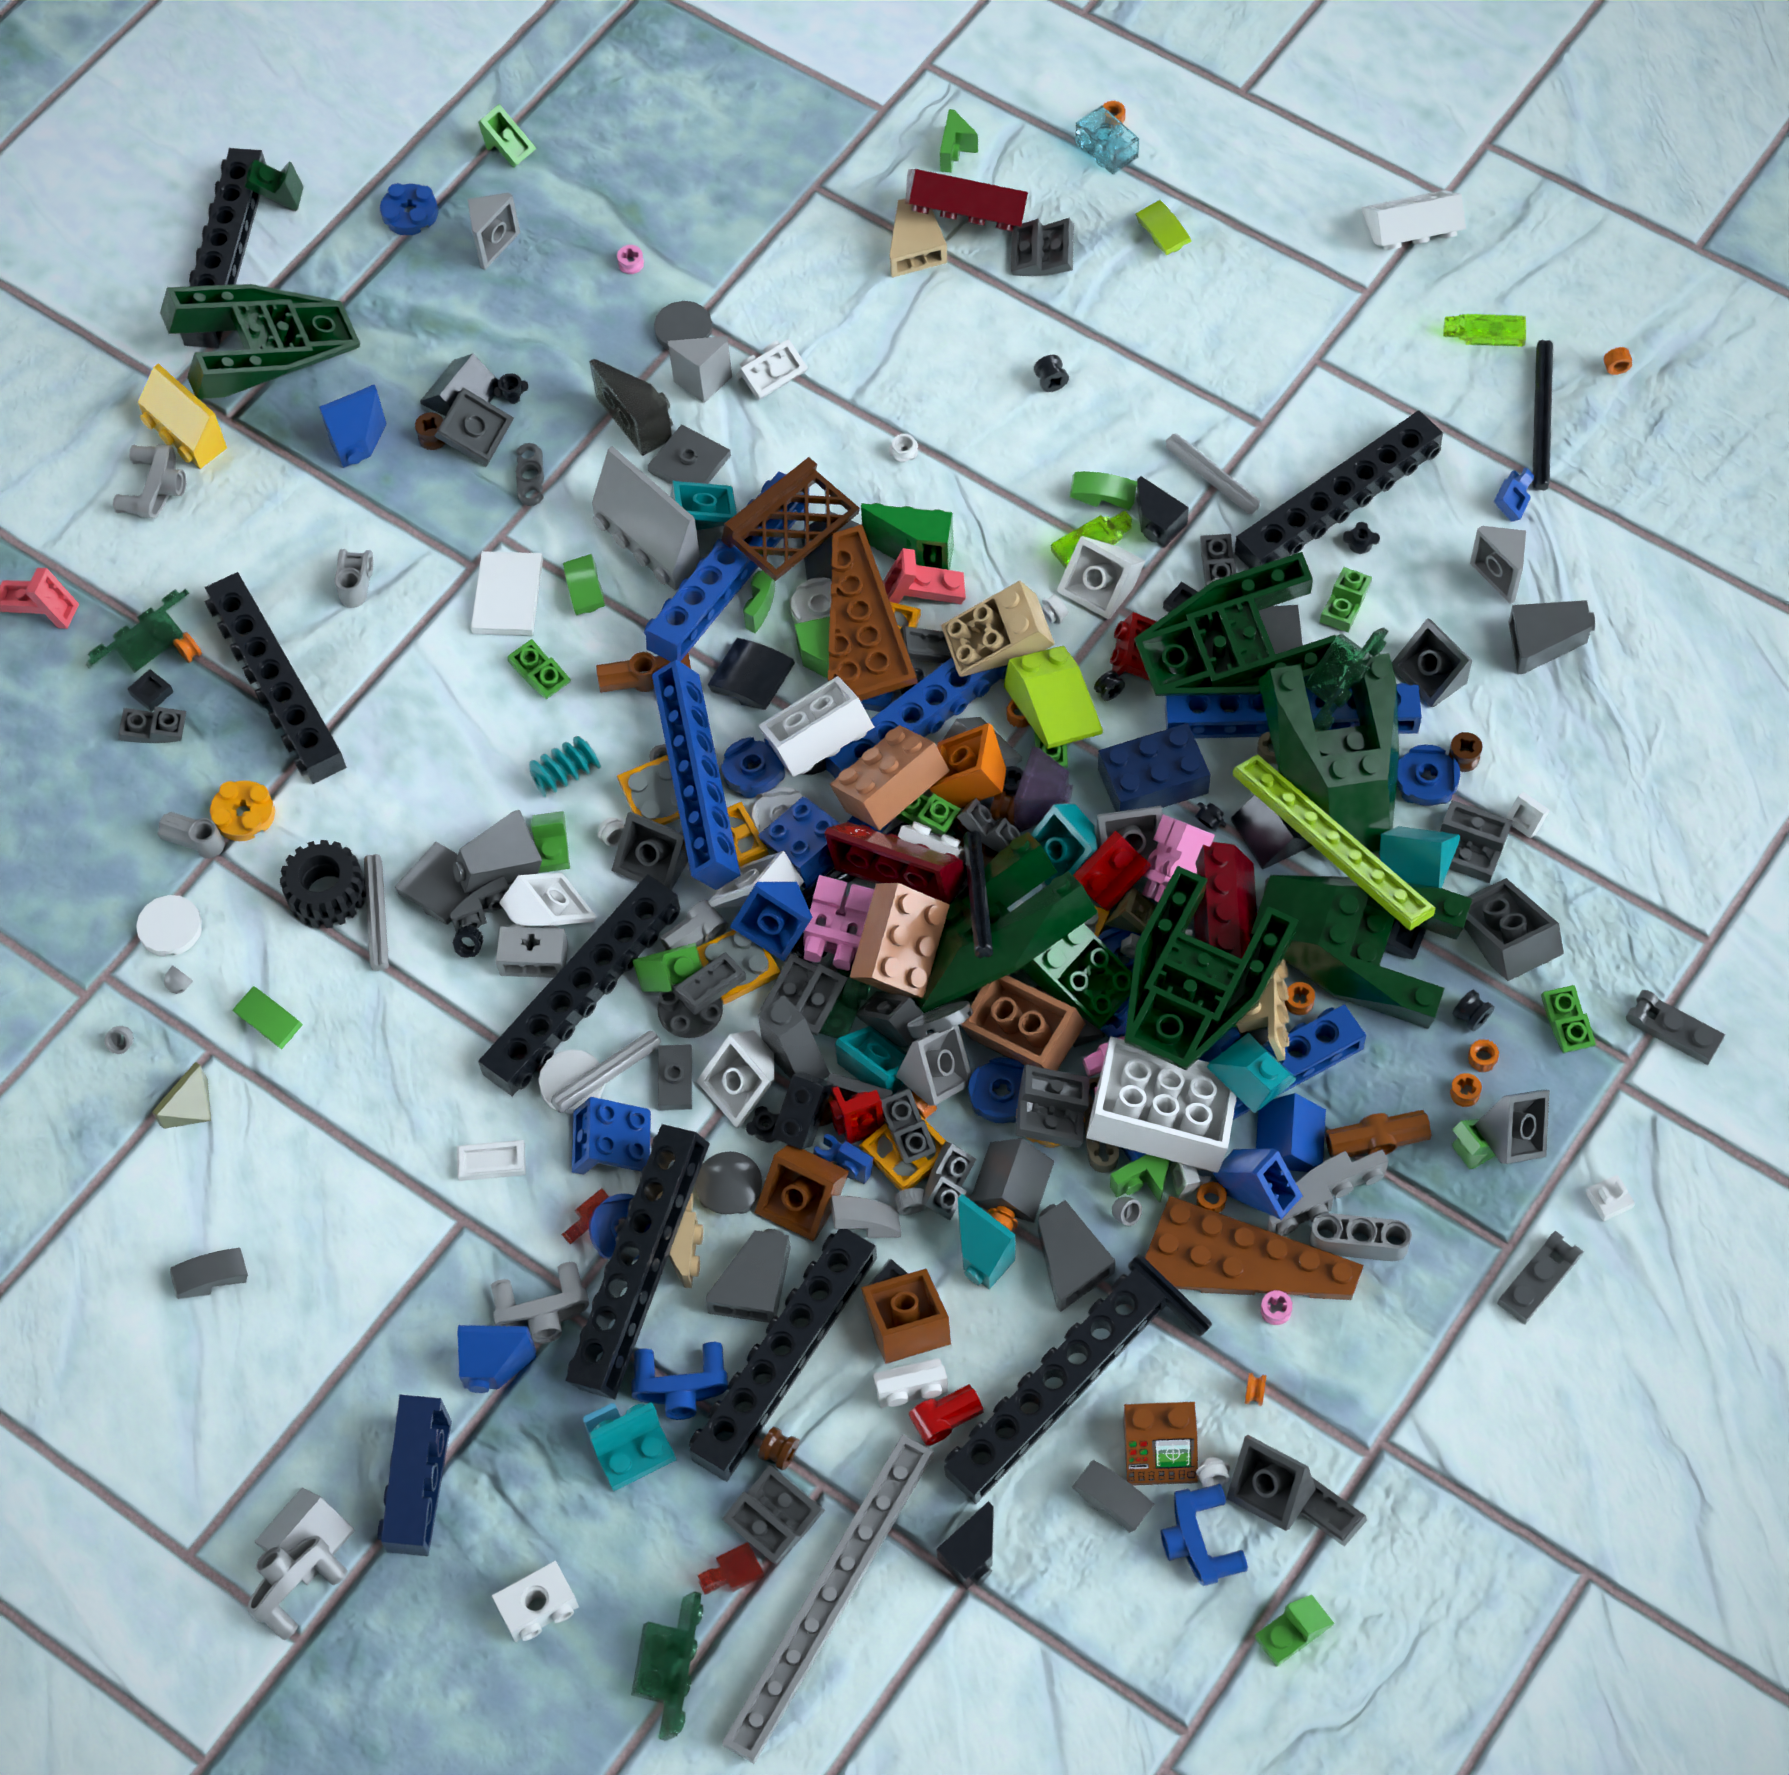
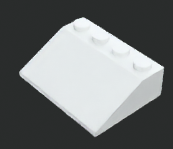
(1161, 1108)

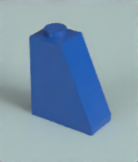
(1259, 1180)

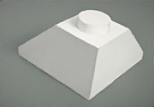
(1100, 576)
(767, 869)
(545, 901)
(739, 1075)

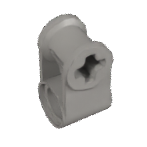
(353, 577)

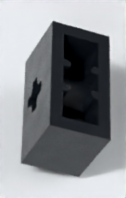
(802, 1110)

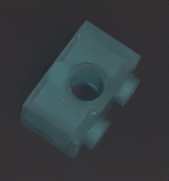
(1107, 140)

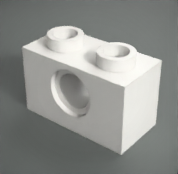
(544, 1583)

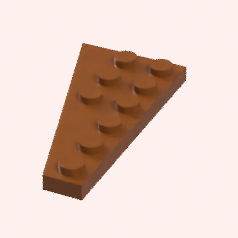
(863, 630)
(1228, 1256)

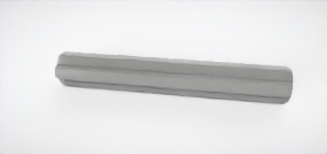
(1212, 473)
(376, 912)
(605, 1071)

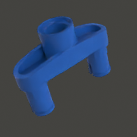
(679, 1391)
(1187, 1541)

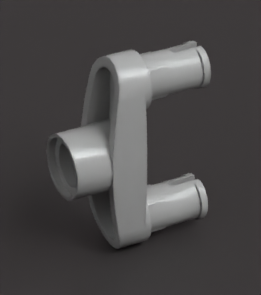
(160, 483)
(543, 1314)
(282, 1574)

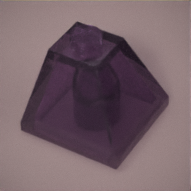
(1040, 788)

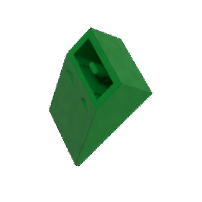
(905, 527)
(1083, 975)

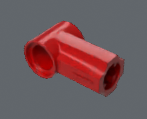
(937, 1418)

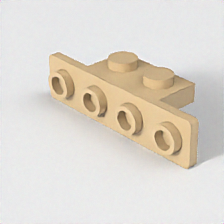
(1271, 1013)

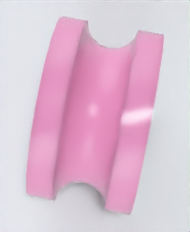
(633, 266)
(1278, 1317)

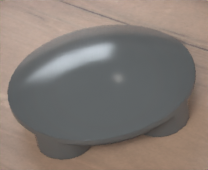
(681, 1021)
(728, 1183)

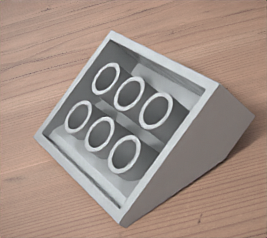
(645, 520)

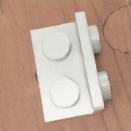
(773, 369)

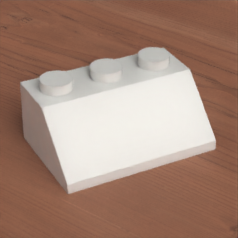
(1415, 218)
(816, 726)

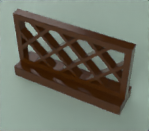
(768, 507)

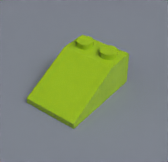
(1052, 696)

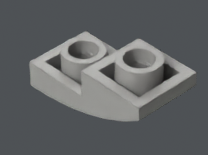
(857, 1213)

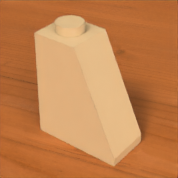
(915, 241)

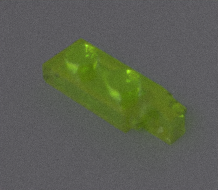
(1487, 329)
(1100, 528)

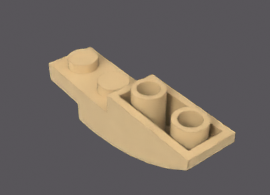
(684, 1246)

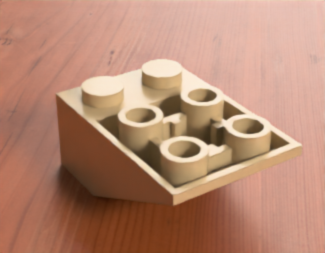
(997, 630)

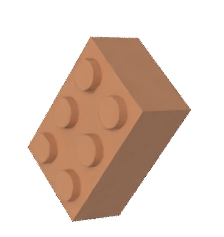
(889, 777)
(899, 940)
(1023, 1023)

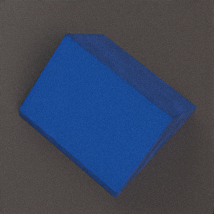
(773, 917)
(1294, 1129)

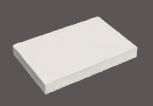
(507, 593)

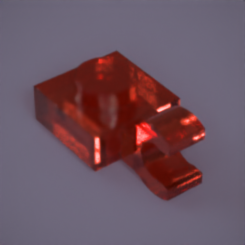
(585, 1213)
(735, 1568)

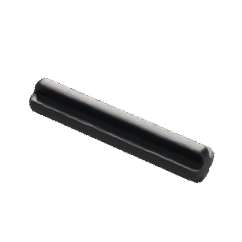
(1174, 1298)

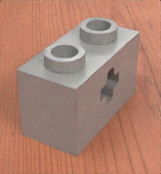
(516, 954)

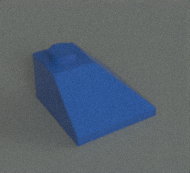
(354, 425)
(492, 1355)

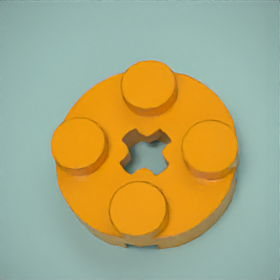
(238, 794)

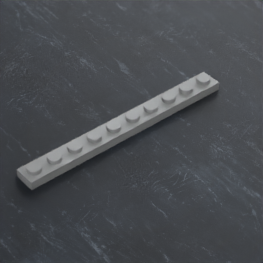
(827, 1600)

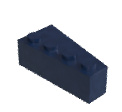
(415, 1475)

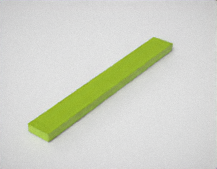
(1334, 842)

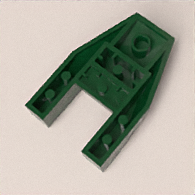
(276, 327)
(1218, 637)
(1343, 769)
(1015, 934)
(1345, 937)
(1189, 990)

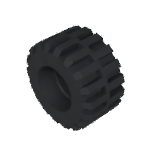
(320, 862)

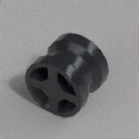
(1051, 373)
(1473, 1010)

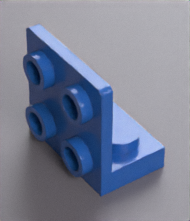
(802, 838)
(610, 1135)

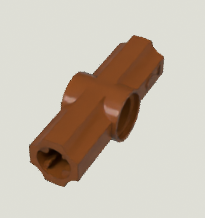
(627, 673)
(1379, 1133)

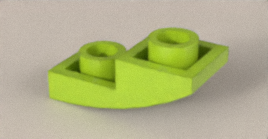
(1164, 227)

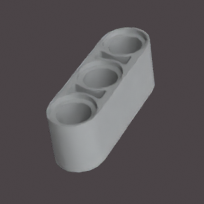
(1374, 1228)

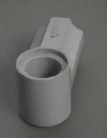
(192, 834)
(700, 926)

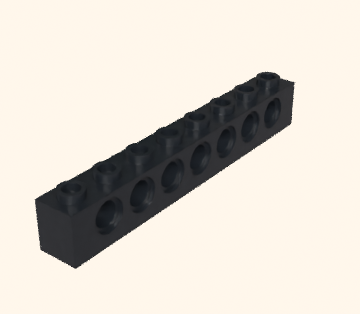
(226, 233)
(1357, 482)
(232, 595)
(541, 1014)
(643, 1276)
(725, 1456)
(978, 1479)

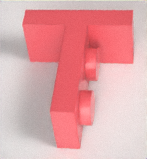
(922, 582)
(39, 596)

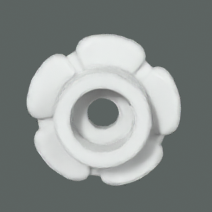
(901, 442)
(1054, 609)
(611, 831)
(1213, 1471)

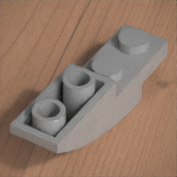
(1329, 1179)

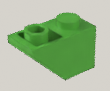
(813, 644)

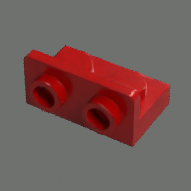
(1126, 655)
(1111, 871)
(858, 1116)

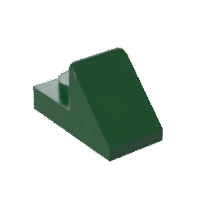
(276, 185)

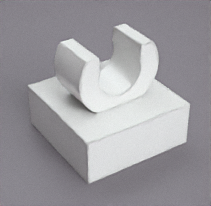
(1527, 815)
(1186, 1179)
(1610, 1197)

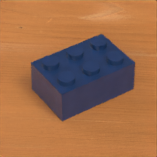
(1154, 770)

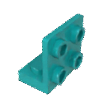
(631, 1445)

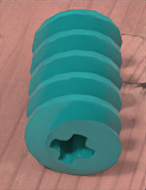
(563, 765)

